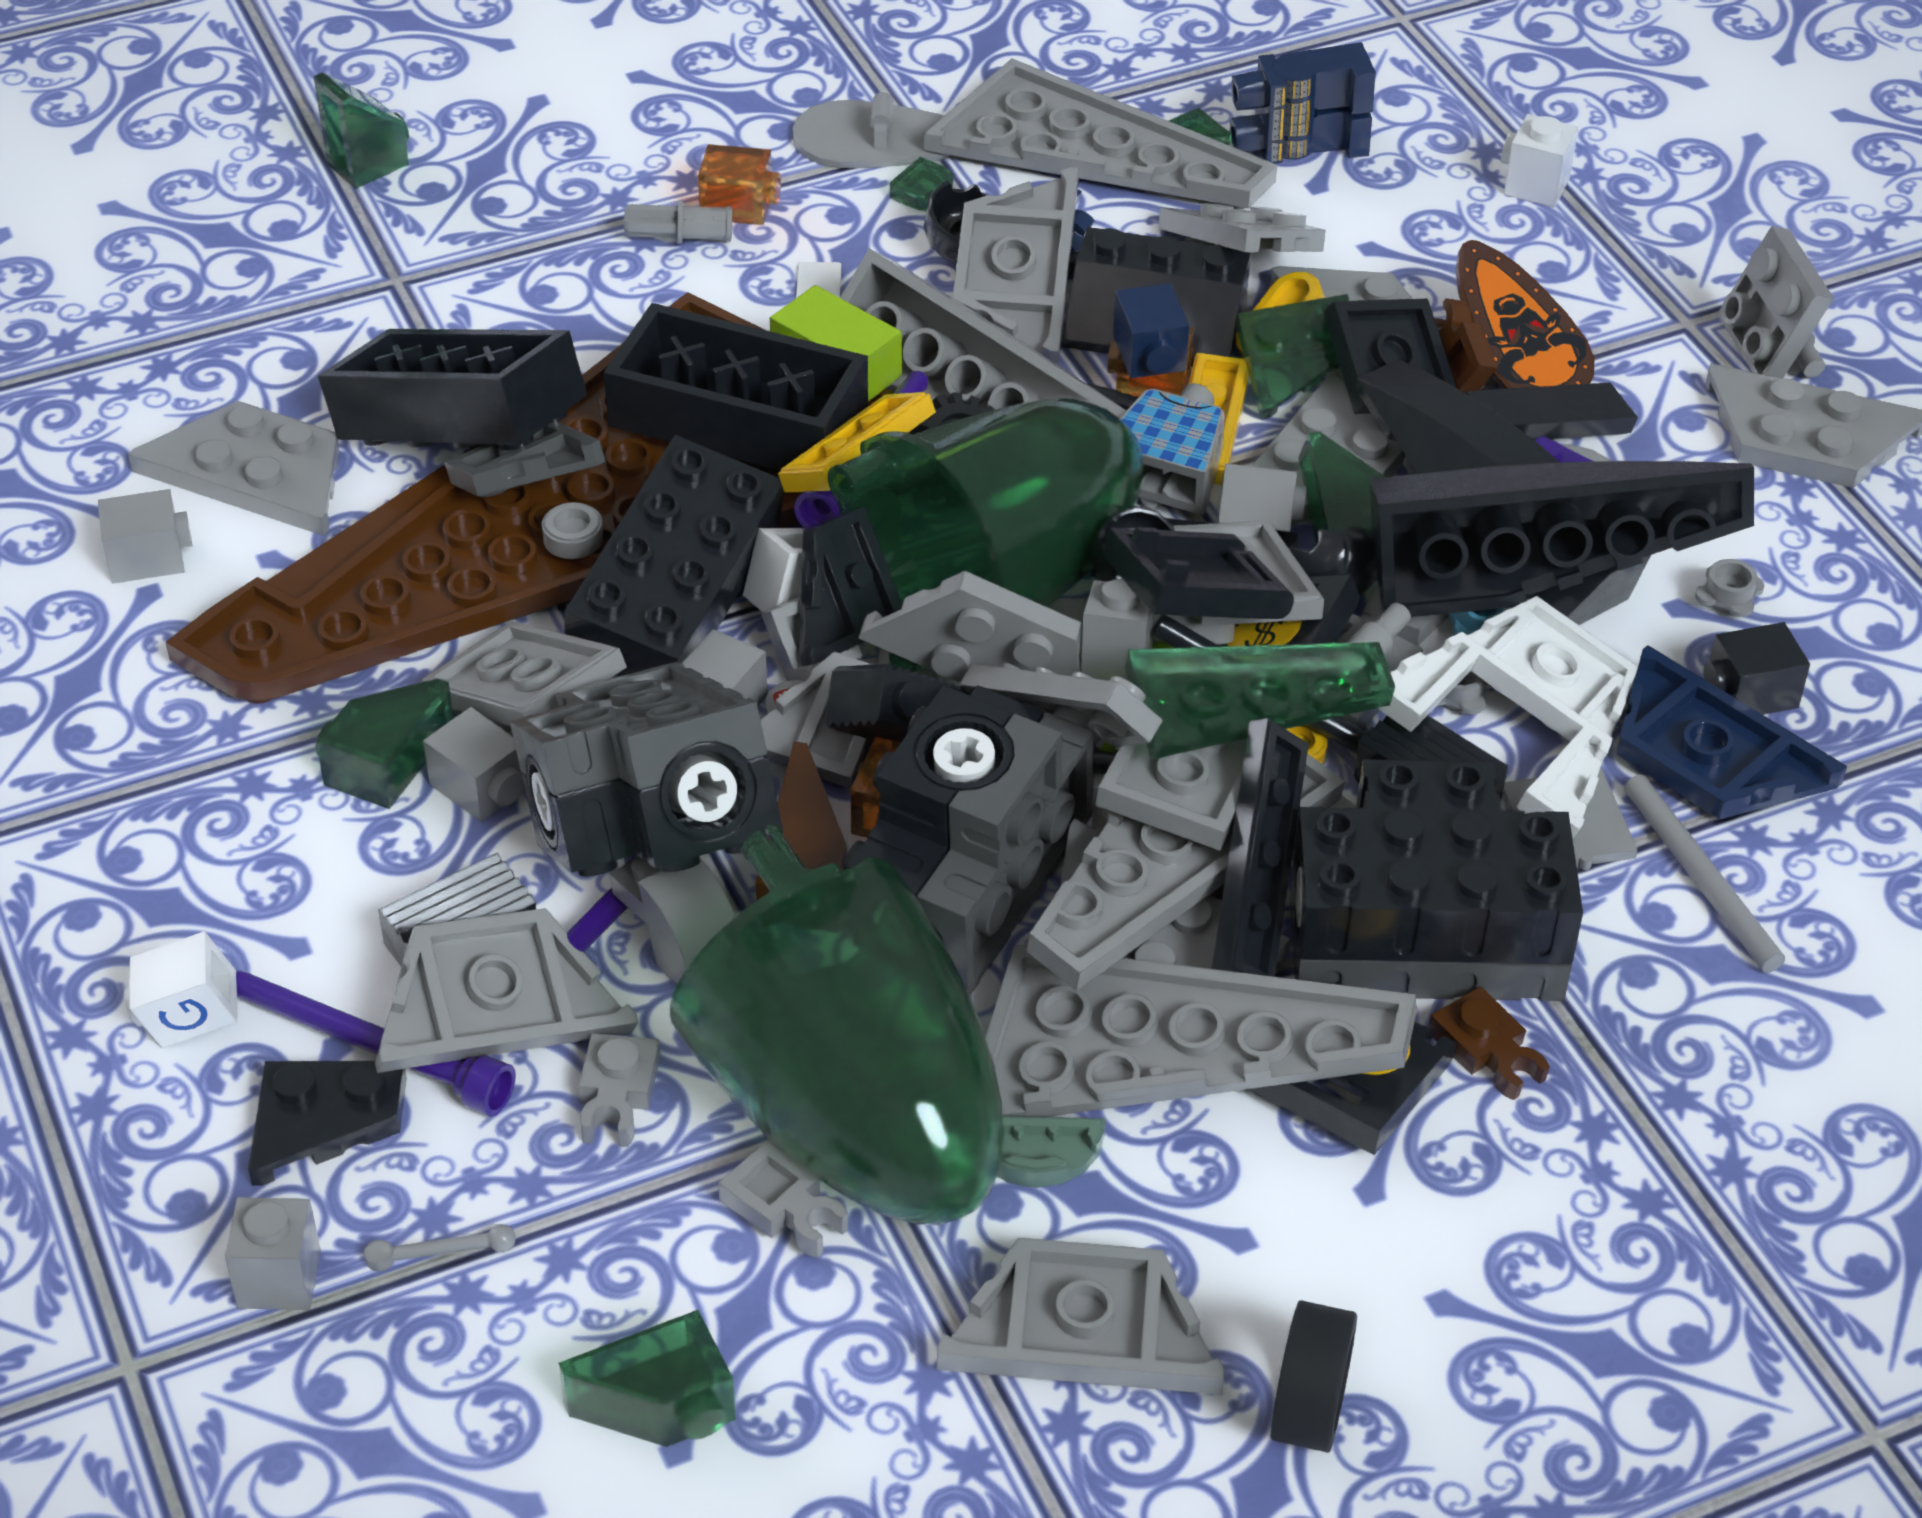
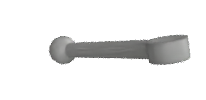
(381, 1255)

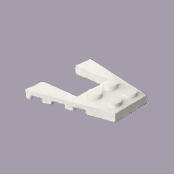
(1546, 669)

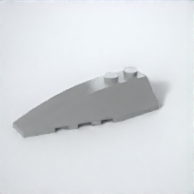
(957, 344)

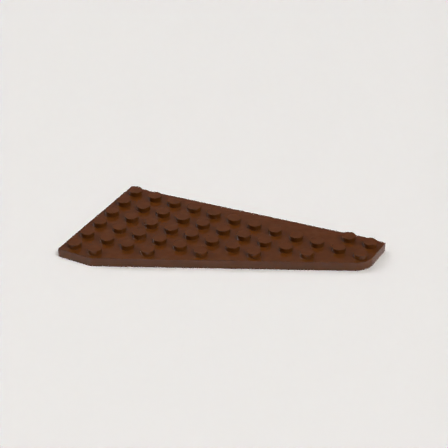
(425, 567)

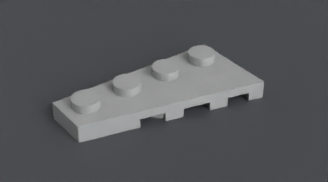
(1106, 707)

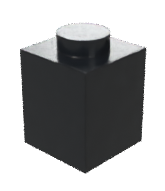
(1759, 667)

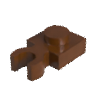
(1465, 347)
(1488, 1038)

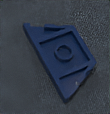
(1715, 745)

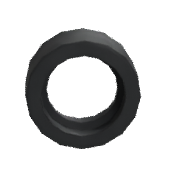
(1313, 1376)

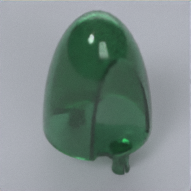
(995, 496)
(849, 1036)

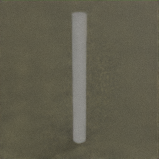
(1704, 874)

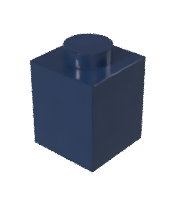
(1150, 330)

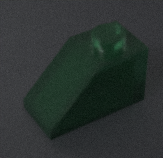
(359, 132)
(1335, 485)
(378, 740)
(653, 1384)

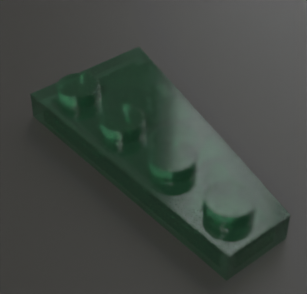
(1216, 691)

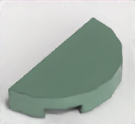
(1049, 1149)

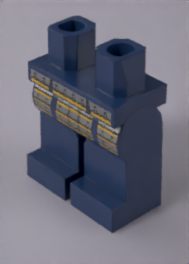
(1306, 104)

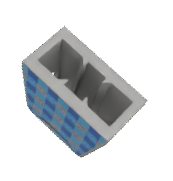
(1179, 445)

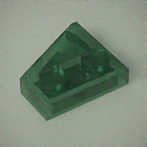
(1286, 350)

